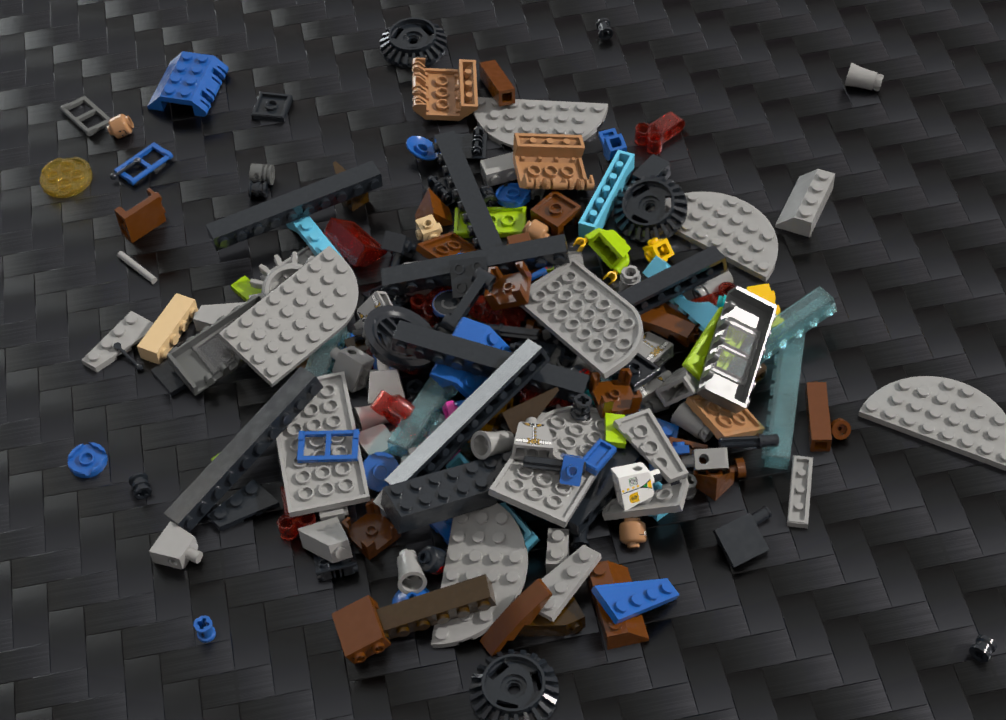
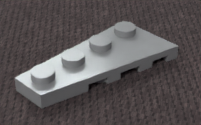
(127, 333)
(652, 443)
(665, 500)
(567, 579)

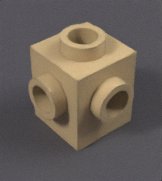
(428, 232)

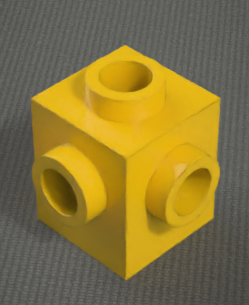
(658, 247)

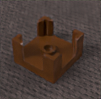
(556, 212)
(509, 289)
(614, 395)
(371, 532)

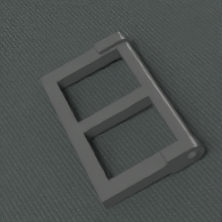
(77, 120)

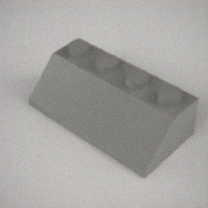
(806, 202)

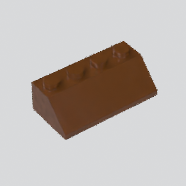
(626, 632)

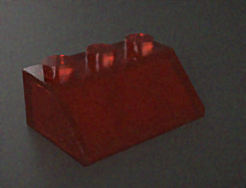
(353, 242)

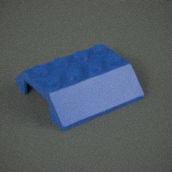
(190, 81)
(465, 381)

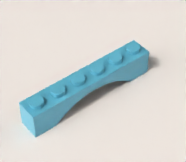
(311, 234)
(698, 312)

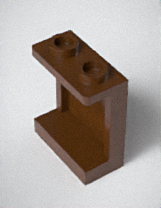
(142, 217)
(360, 630)

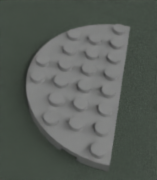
(538, 118)
(733, 228)
(942, 414)
(478, 545)

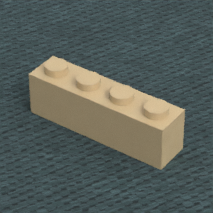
(167, 329)

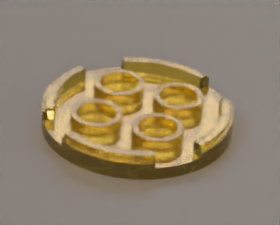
(65, 177)

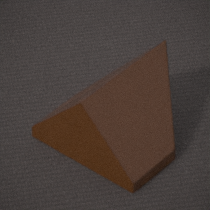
(433, 205)
(714, 483)

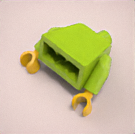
(610, 249)

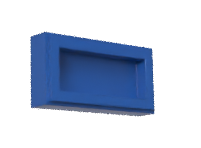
(598, 456)

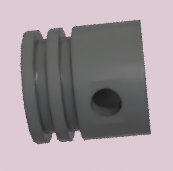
(262, 173)

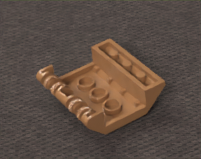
(444, 92)
(550, 162)

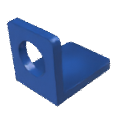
(571, 469)

